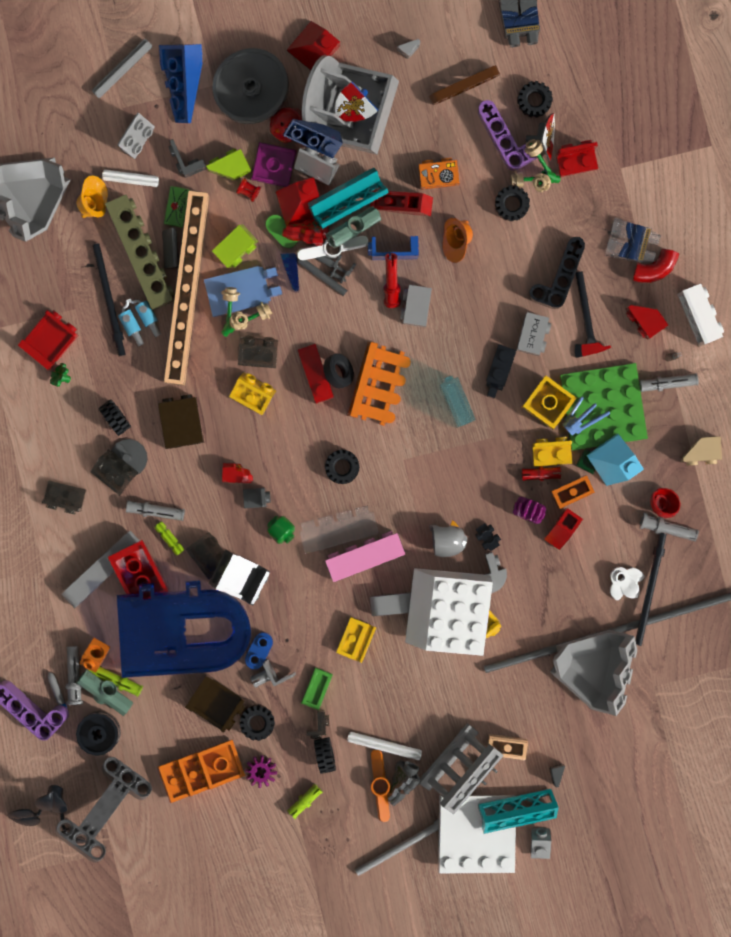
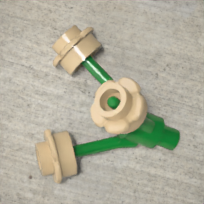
(541, 180)
(239, 320)

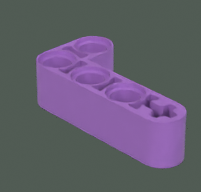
(503, 134)
(27, 706)

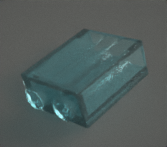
(456, 401)

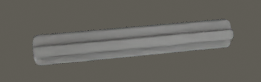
(127, 63)

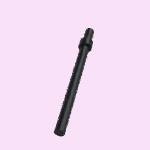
(117, 336)
(658, 553)

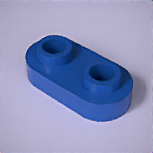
(258, 650)

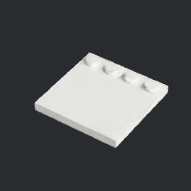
(466, 847)

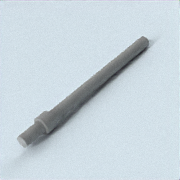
(398, 848)

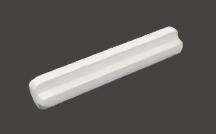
(130, 178)

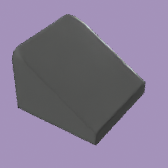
(556, 774)

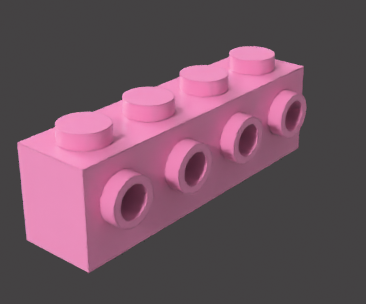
(364, 557)

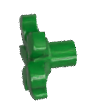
(60, 375)

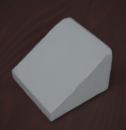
(409, 48)

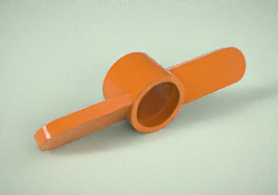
(379, 773)

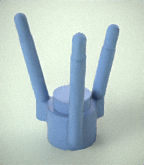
(573, 424)

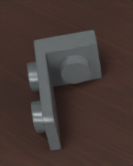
(194, 166)
(256, 498)

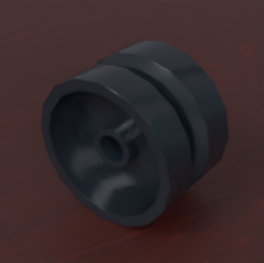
(87, 736)

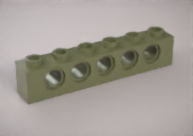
(116, 209)

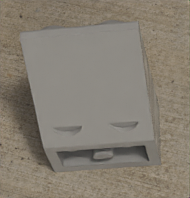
(316, 165)

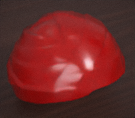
(665, 503)

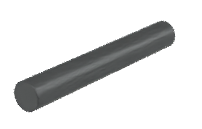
(322, 276)

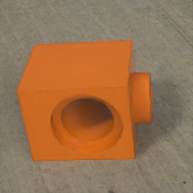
(97, 649)

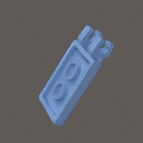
(250, 284)

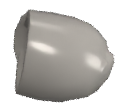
(448, 540)

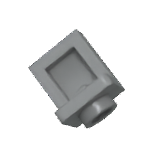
(540, 843)

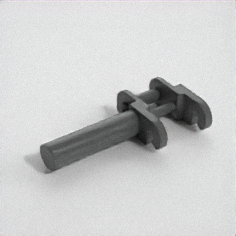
(332, 264)

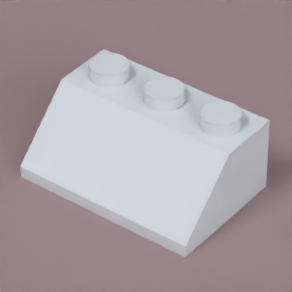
(700, 314)

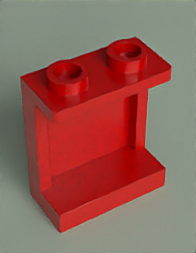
(49, 339)

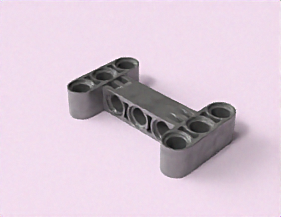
(103, 809)

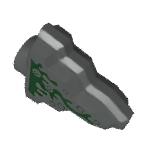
(403, 780)

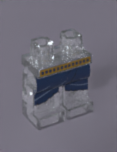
(635, 242)

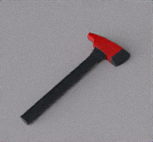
(591, 346)

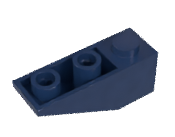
(315, 136)

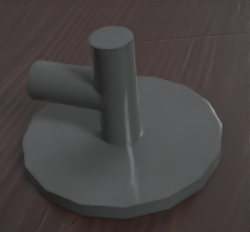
(132, 453)

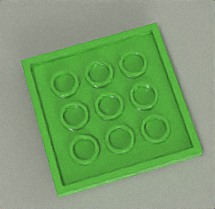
(613, 390)

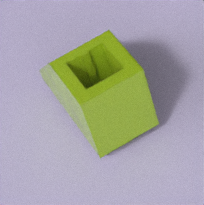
(231, 166)

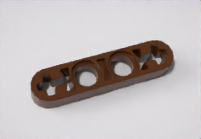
(464, 85)

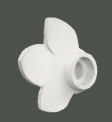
(628, 583)

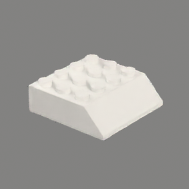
(449, 611)

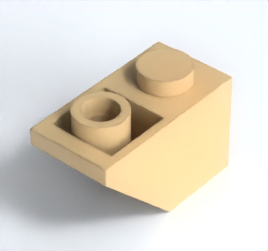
(704, 449)

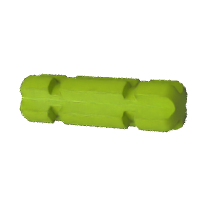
(169, 538)

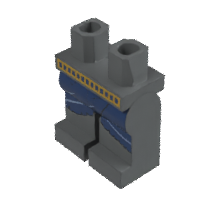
(520, 25)

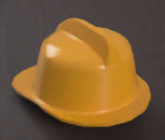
(92, 197)

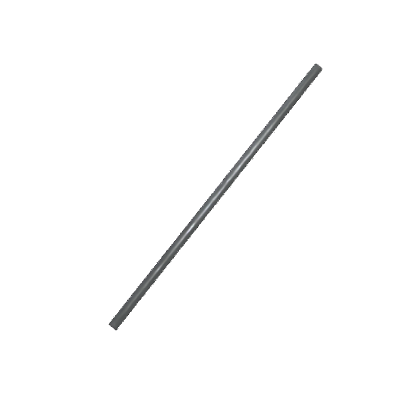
(622, 628)

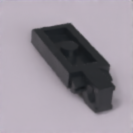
(499, 369)

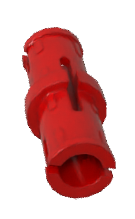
(541, 473)

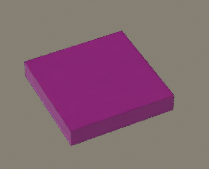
(273, 165)

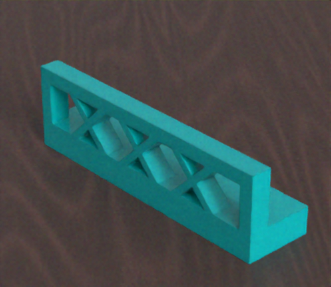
(345, 197)
(520, 815)

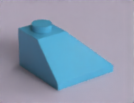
(615, 461)

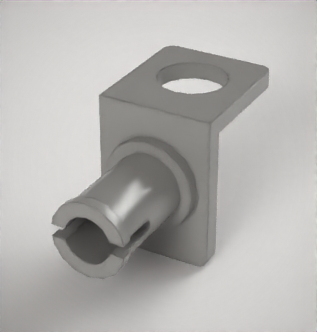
(269, 675)

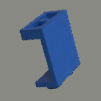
(412, 255)

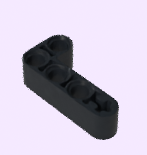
(562, 271)

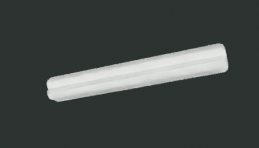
(383, 745)

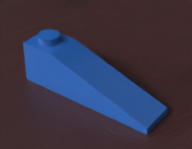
(183, 70)

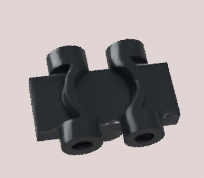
(490, 540)

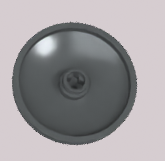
(250, 86)

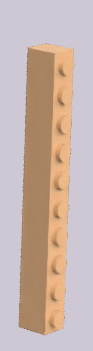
(186, 288)

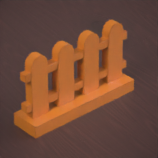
(371, 392)

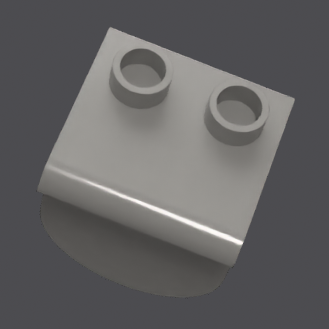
(323, 88)

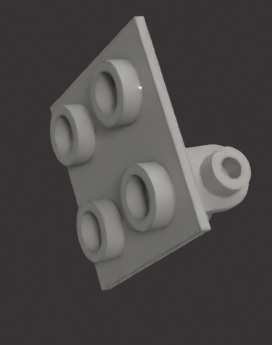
(136, 135)

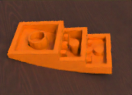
(201, 771)

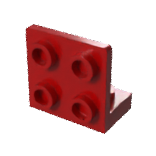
(577, 159)

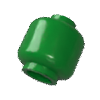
(280, 529)

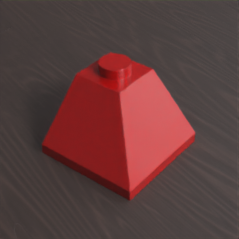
(312, 44)
(295, 199)

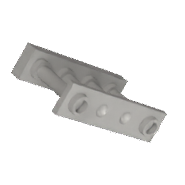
(471, 779)

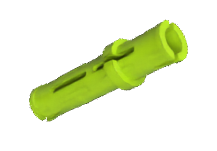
(121, 683)

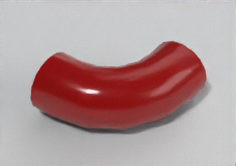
(657, 270)

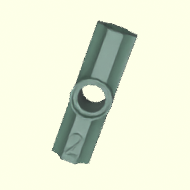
(361, 222)
(104, 692)

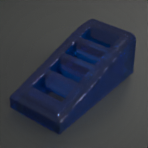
(290, 263)

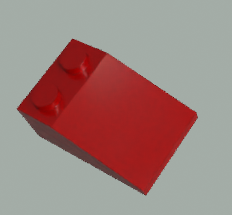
(135, 567)

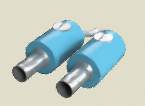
(130, 323)

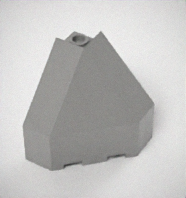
(30, 195)
(597, 669)

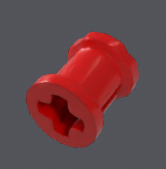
(244, 185)

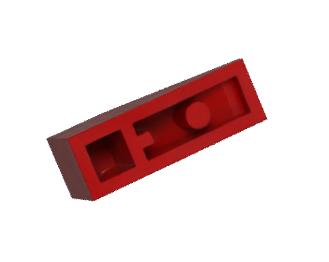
(404, 203)
(315, 374)

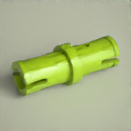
(304, 801)

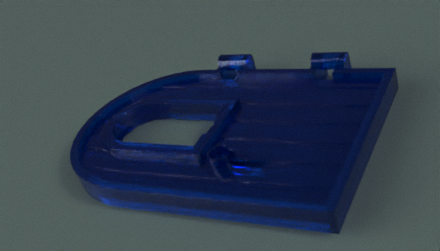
(159, 626)

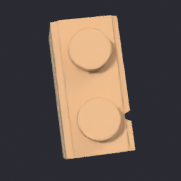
(509, 746)

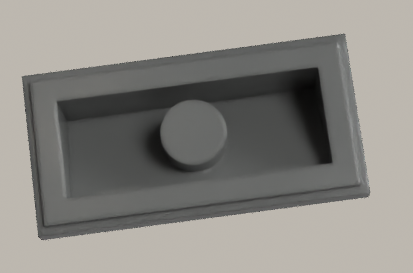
(170, 248)

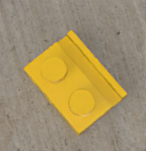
(356, 640)

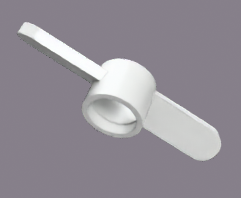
(318, 251)

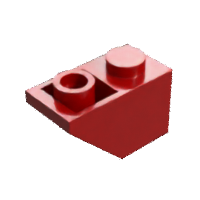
(647, 319)
(563, 528)

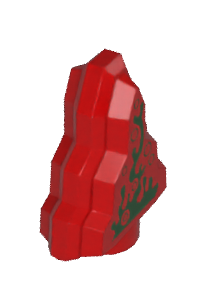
(308, 231)

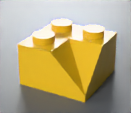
(549, 402)

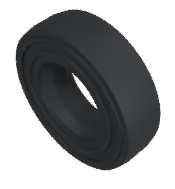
(331, 374)

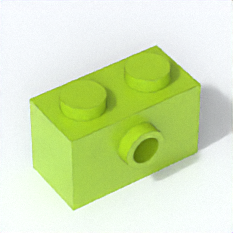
(235, 246)

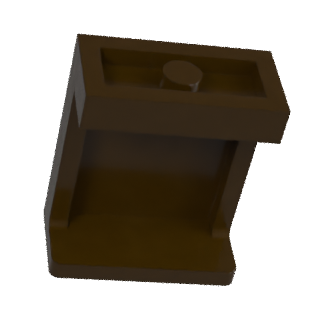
(180, 422)
(216, 703)

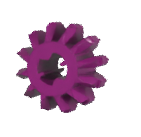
(529, 510)
(254, 768)

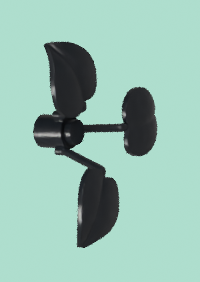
(50, 802)

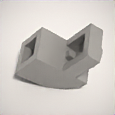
(498, 576)

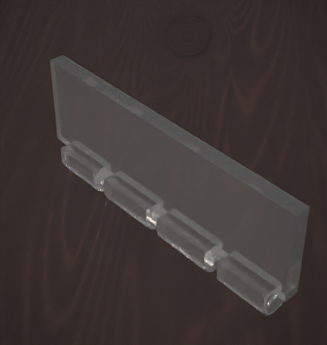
(339, 532)

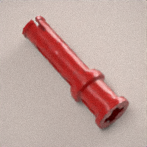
(391, 287)

